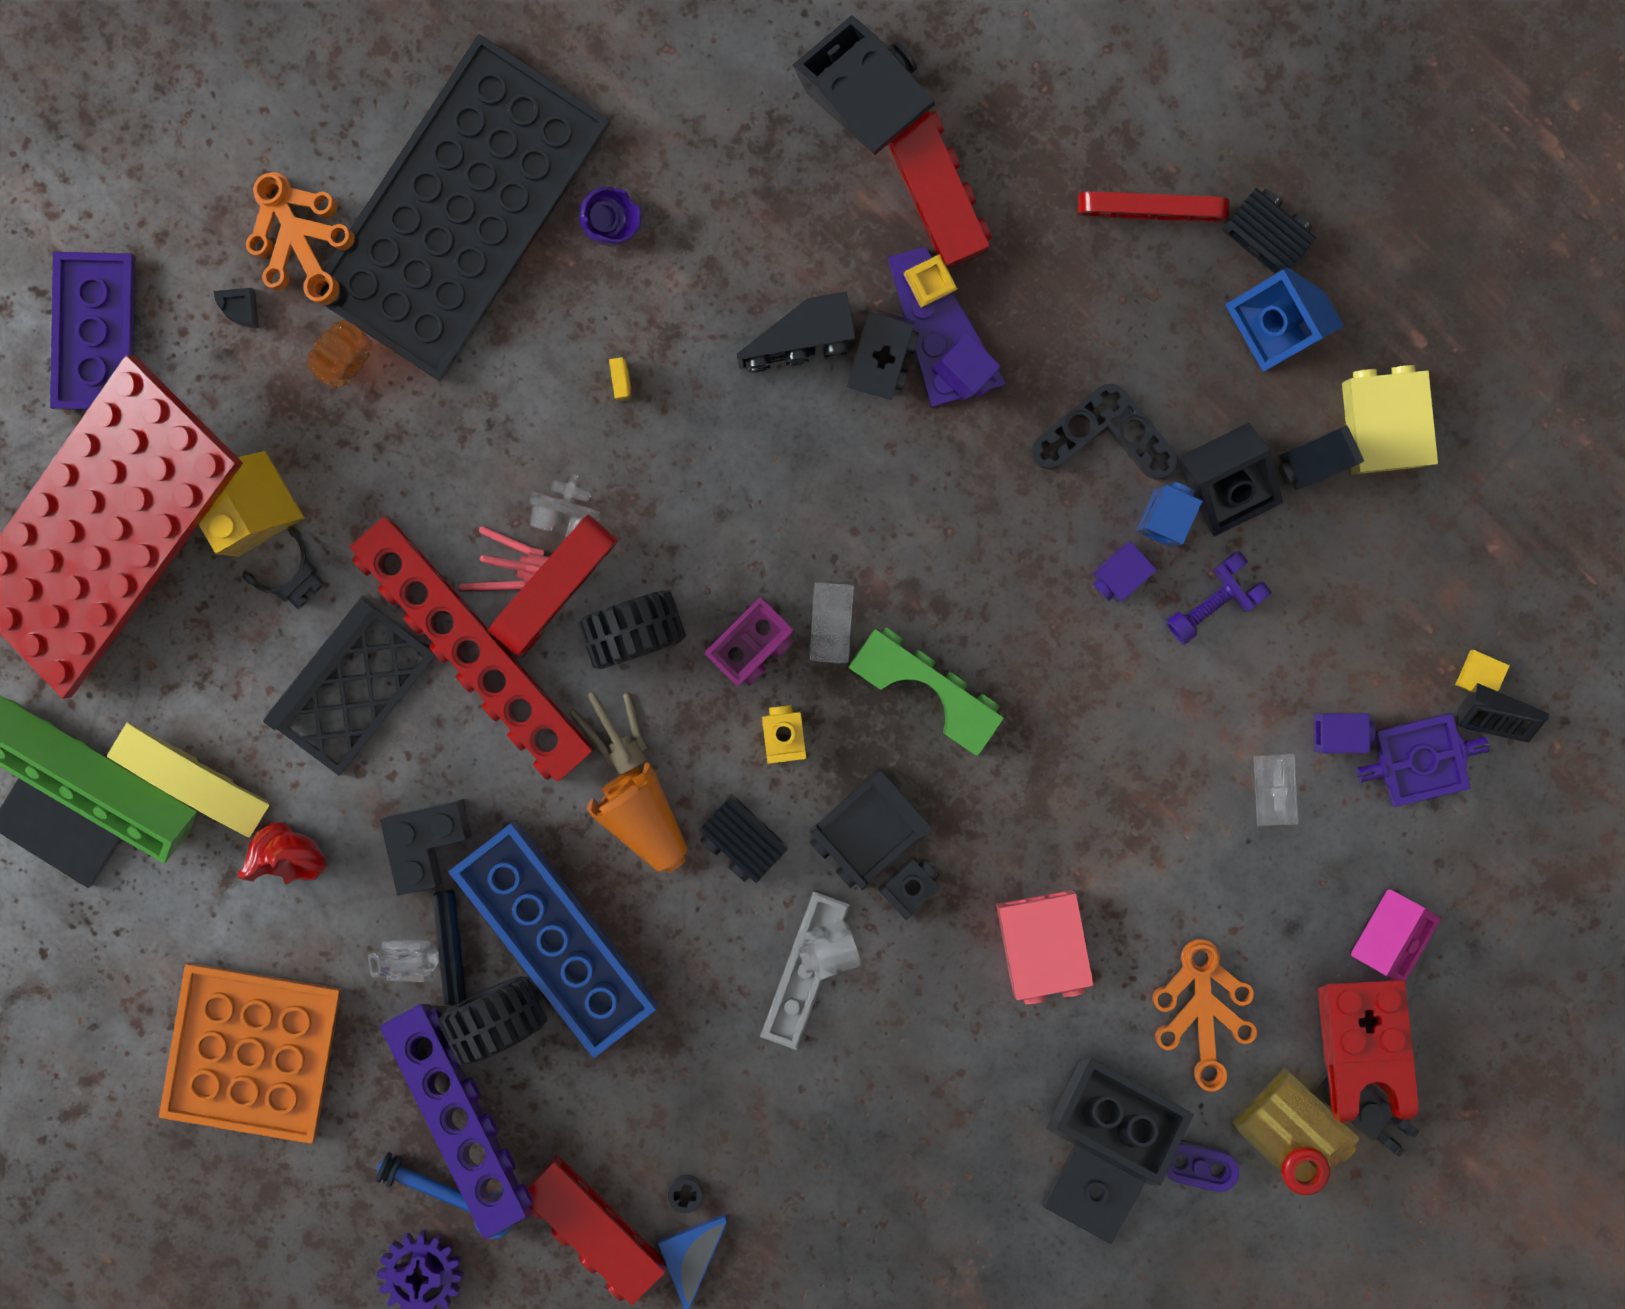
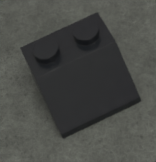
(1232, 478)

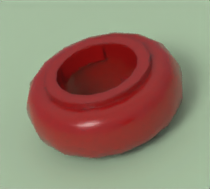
(1313, 1185)

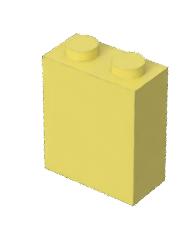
(1391, 419)

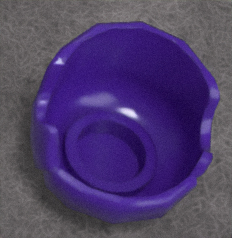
(609, 216)

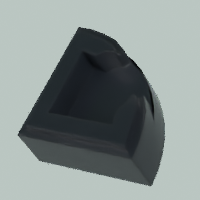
(239, 306)

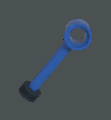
(391, 1170)

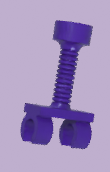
(1184, 625)

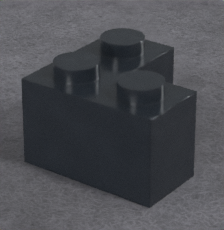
(412, 843)

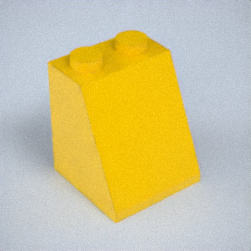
(250, 508)

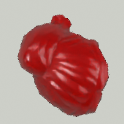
(282, 853)

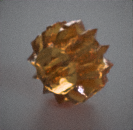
(339, 354)

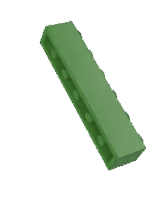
(91, 783)

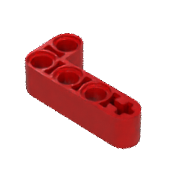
(552, 586)

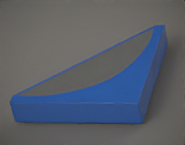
(689, 1255)

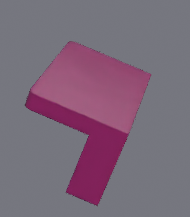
(1395, 936)

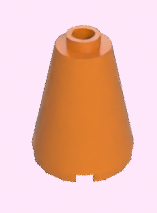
(641, 818)

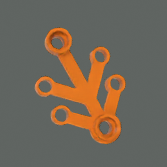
(294, 234)
(1204, 1007)

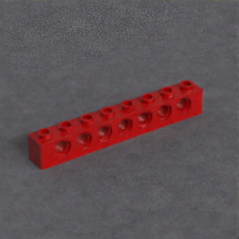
(388, 538)

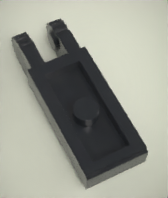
(1372, 1116)

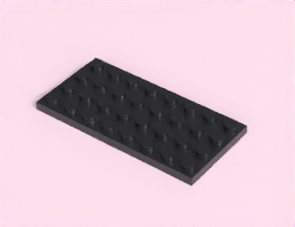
(461, 206)

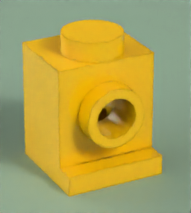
(787, 750)

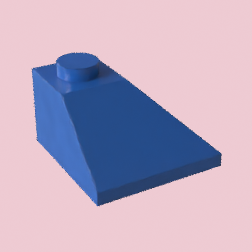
(1283, 317)

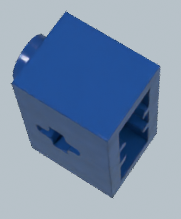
(1169, 514)

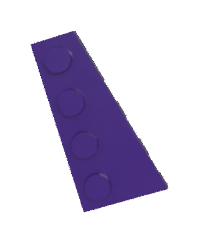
(938, 325)

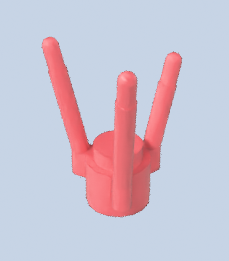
(526, 566)

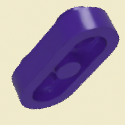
(1198, 1167)

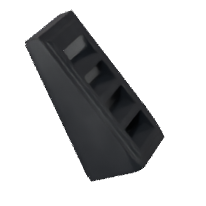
(1482, 704)

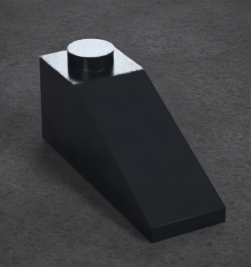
(1320, 458)

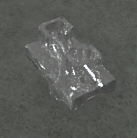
(547, 507)
(1275, 789)
(405, 961)

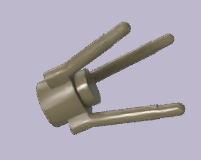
(624, 752)

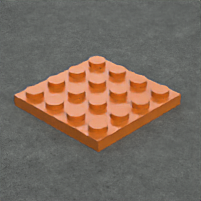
(250, 1053)

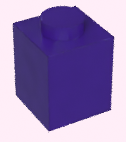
(967, 368)
(1122, 573)
(1343, 732)

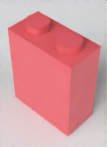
(1045, 946)

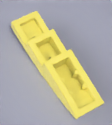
(187, 779)

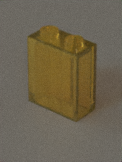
(1291, 1118)

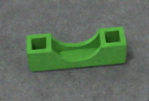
(966, 718)

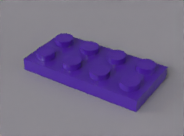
(89, 324)

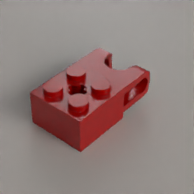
(1362, 1058)

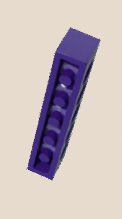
(490, 1215)

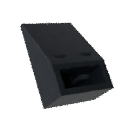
(862, 85)
(810, 329)

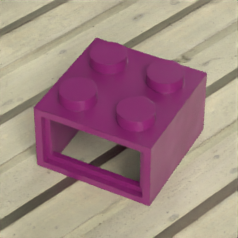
(754, 646)

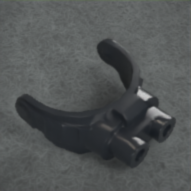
(301, 584)

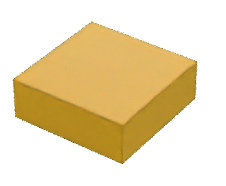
(930, 281)
(620, 379)
(1482, 670)

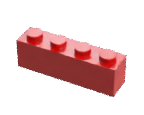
(938, 192)
(594, 1231)

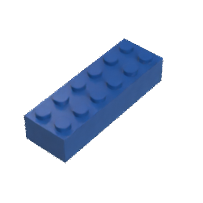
(554, 938)

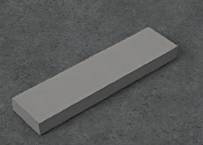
(797, 988)

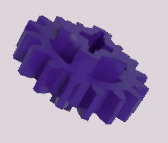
(403, 1274)

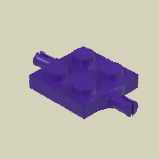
(1422, 759)

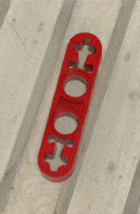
(1153, 207)

